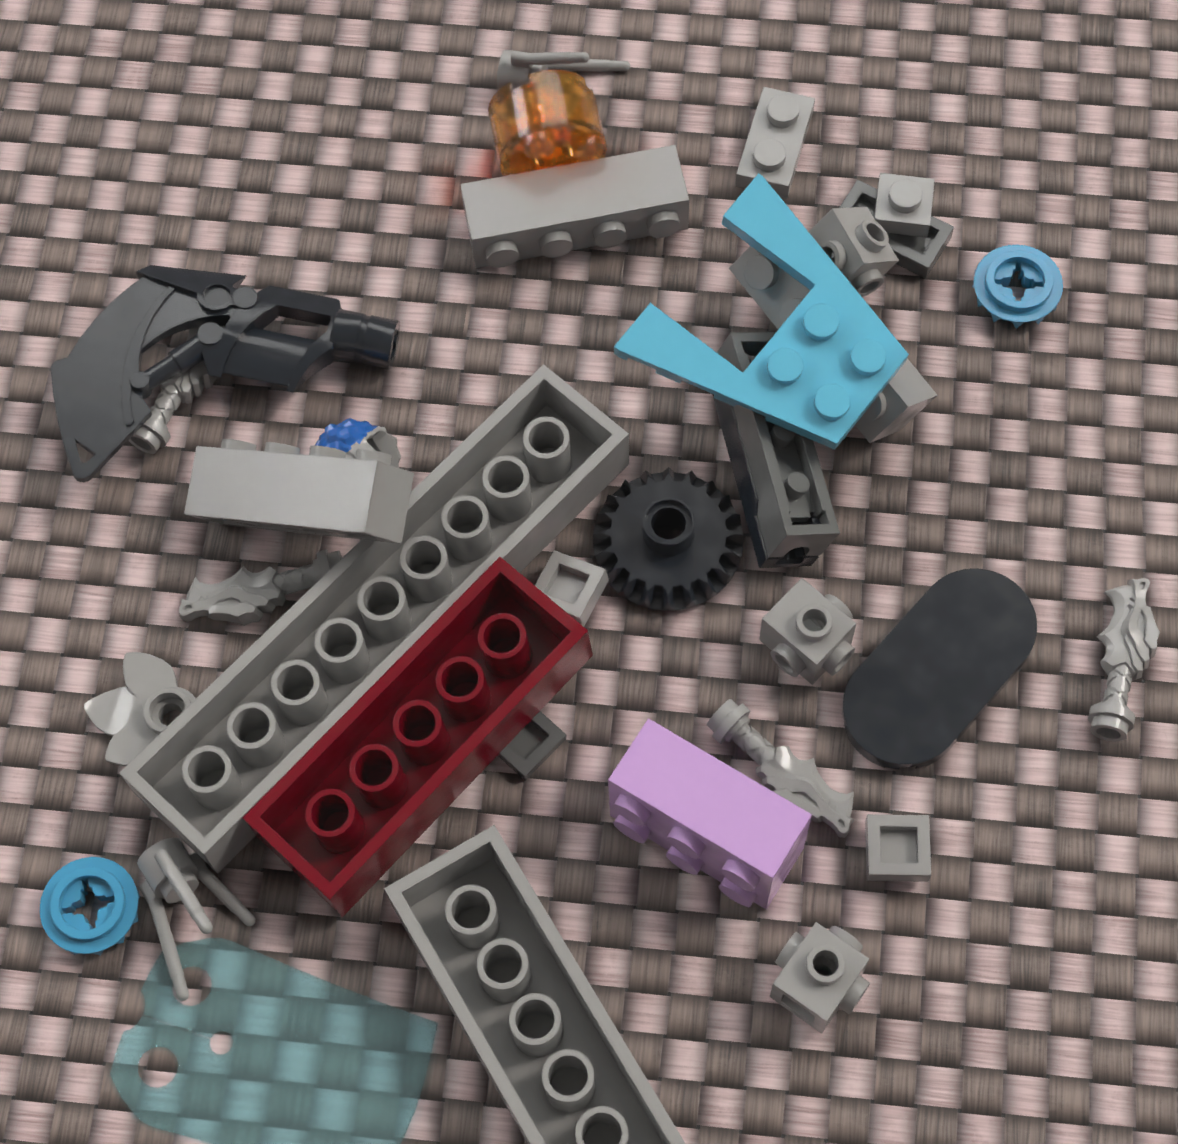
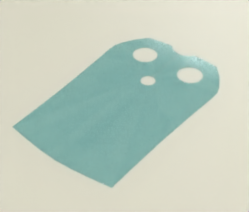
(302, 1061)

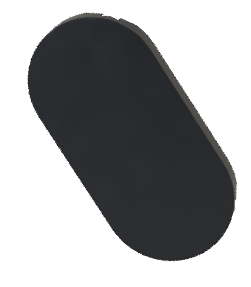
(939, 669)

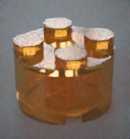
(546, 123)

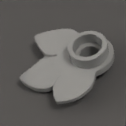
(137, 711)

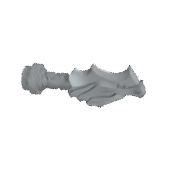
(178, 389)
(249, 594)
(1129, 647)
(782, 771)

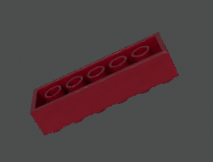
(420, 735)

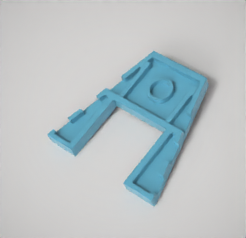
(818, 365)

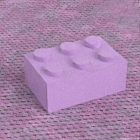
(706, 815)

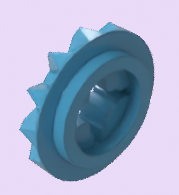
(1037, 275)
(67, 892)

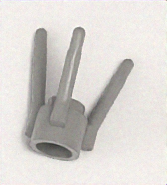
(516, 65)
(173, 876)

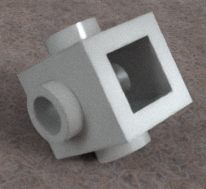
(856, 246)
(809, 632)
(817, 996)

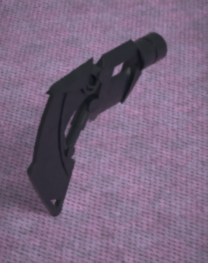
(101, 381)

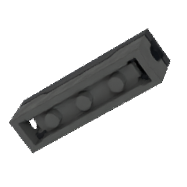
(775, 475)

